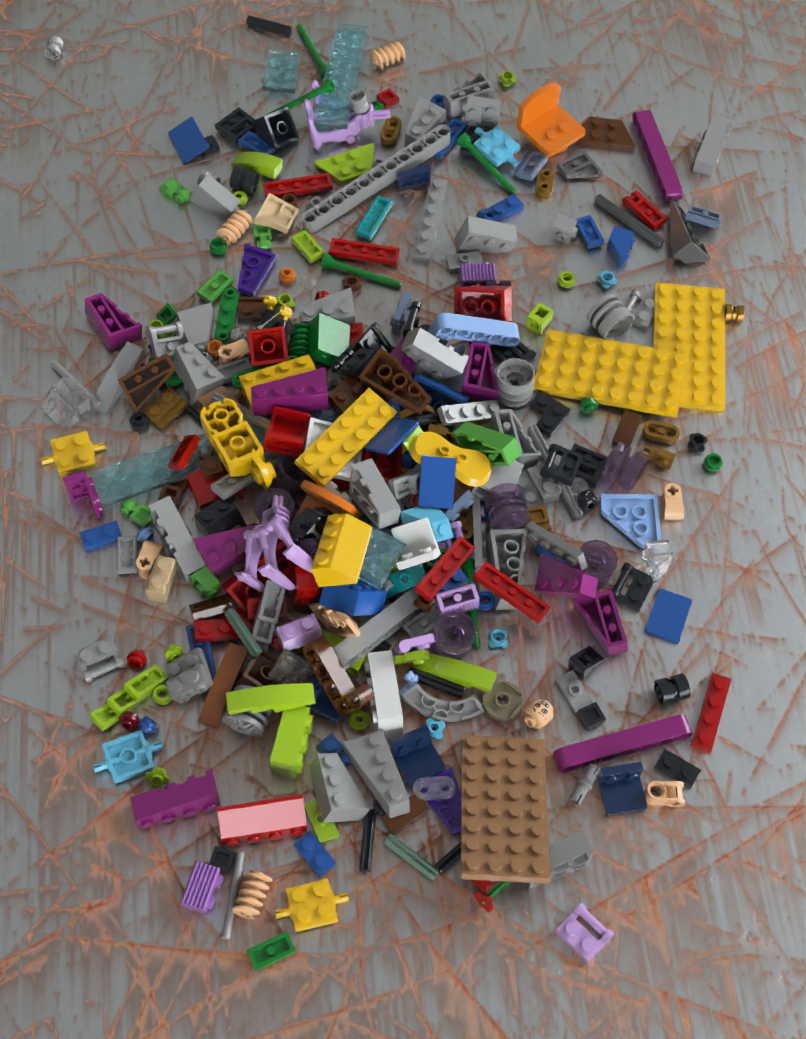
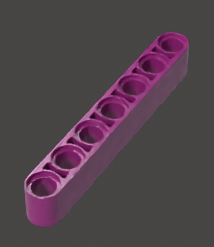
(657, 155)
(622, 743)

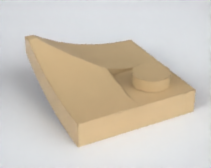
(276, 214)

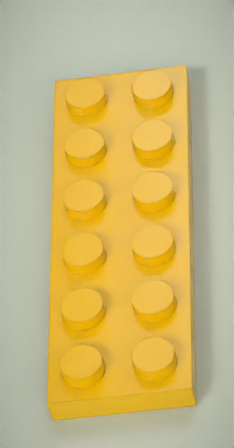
(345, 437)

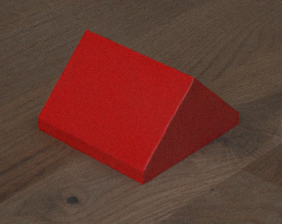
(267, 346)

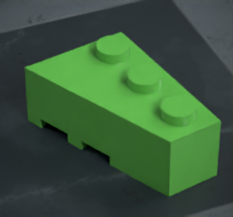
(497, 446)

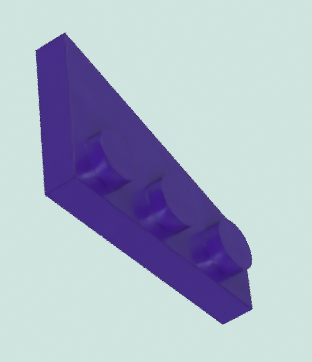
(254, 269)
(448, 809)

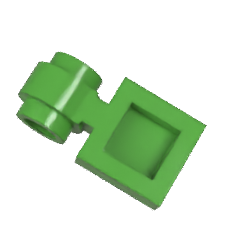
(173, 188)
(263, 234)
(139, 515)

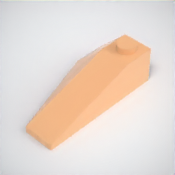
(335, 621)

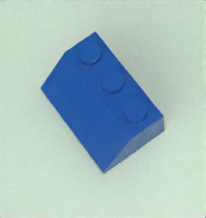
(440, 393)

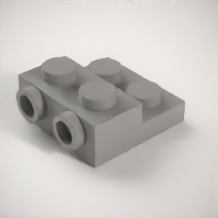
(481, 111)
(538, 489)
(188, 676)

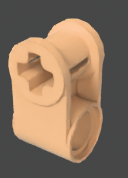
(234, 351)
(672, 502)
(147, 557)
(669, 793)

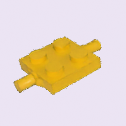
(73, 453)
(311, 905)

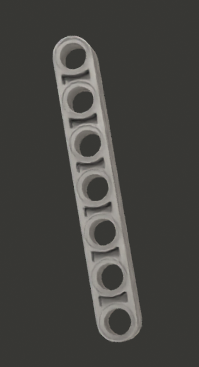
(378, 629)

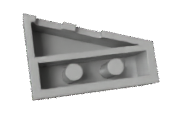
(424, 119)
(485, 236)
(337, 306)
(433, 356)
(373, 494)
(336, 790)

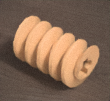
(387, 54)
(234, 227)
(250, 894)

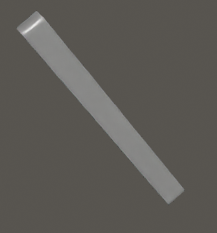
(375, 179)

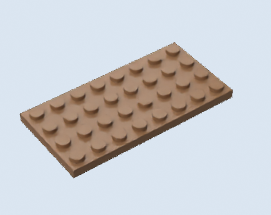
(504, 810)

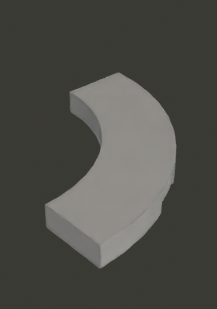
(442, 710)

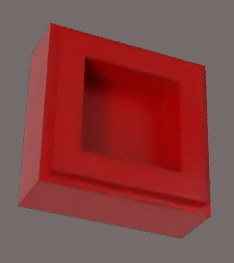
(387, 98)

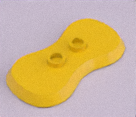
(471, 467)

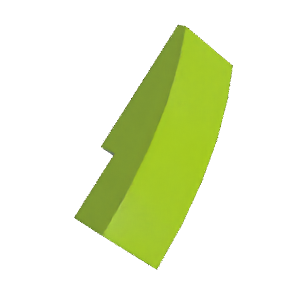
(258, 162)

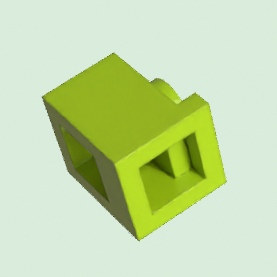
(539, 318)

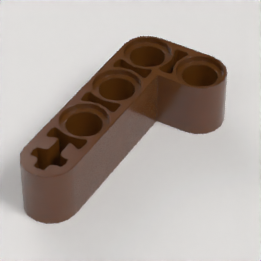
(334, 677)

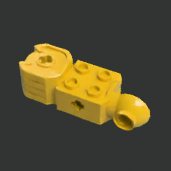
(236, 442)

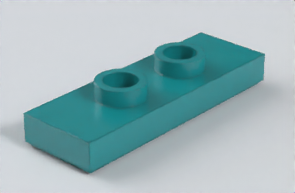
(374, 217)
(405, 580)

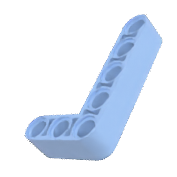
(474, 329)

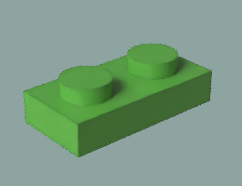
(214, 286)

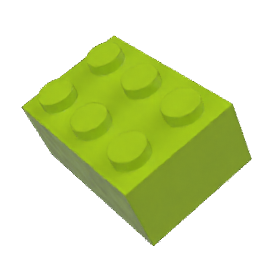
(291, 742)

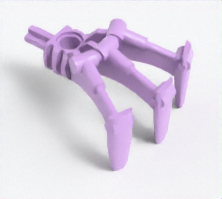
(356, 123)
(264, 538)

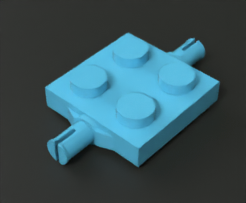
(497, 146)
(128, 756)

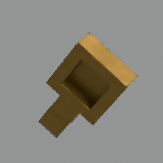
(660, 457)

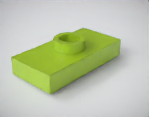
(307, 246)
(324, 831)

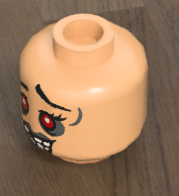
(538, 714)

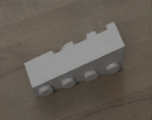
(176, 537)
(506, 553)
(376, 766)

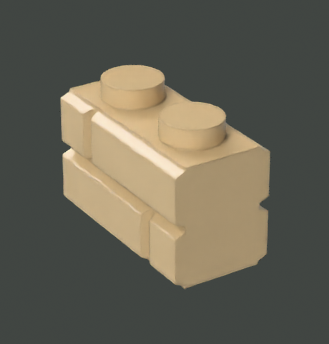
(161, 579)

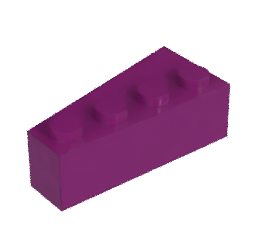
(298, 392)
(176, 800)

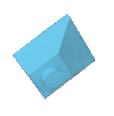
(438, 520)

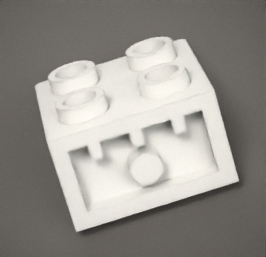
(420, 543)

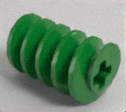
(299, 340)

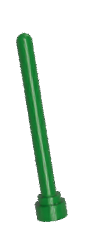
(322, 67)
(327, 87)
(465, 141)
(329, 262)
(468, 568)

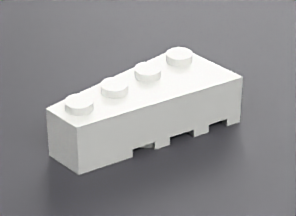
(386, 698)

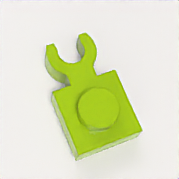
(415, 657)

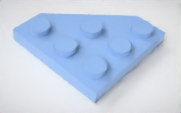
(633, 515)

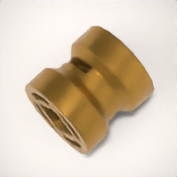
(734, 313)

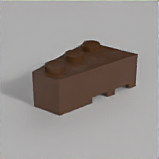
(146, 380)

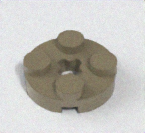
(513, 699)

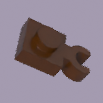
(210, 464)

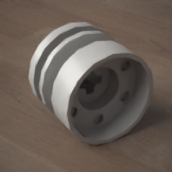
(610, 317)
(515, 382)
(247, 722)

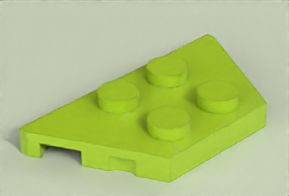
(348, 165)

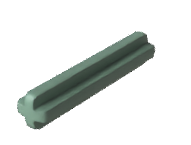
(243, 632)
(411, 856)

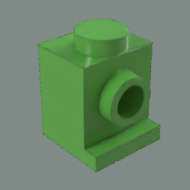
(205, 583)

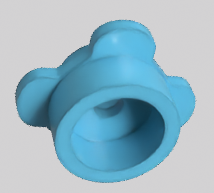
(606, 275)
(502, 634)
(439, 725)

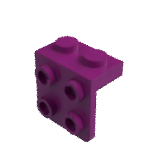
(81, 487)

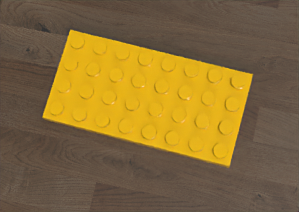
(694, 323)
(611, 372)

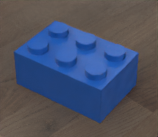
(354, 598)

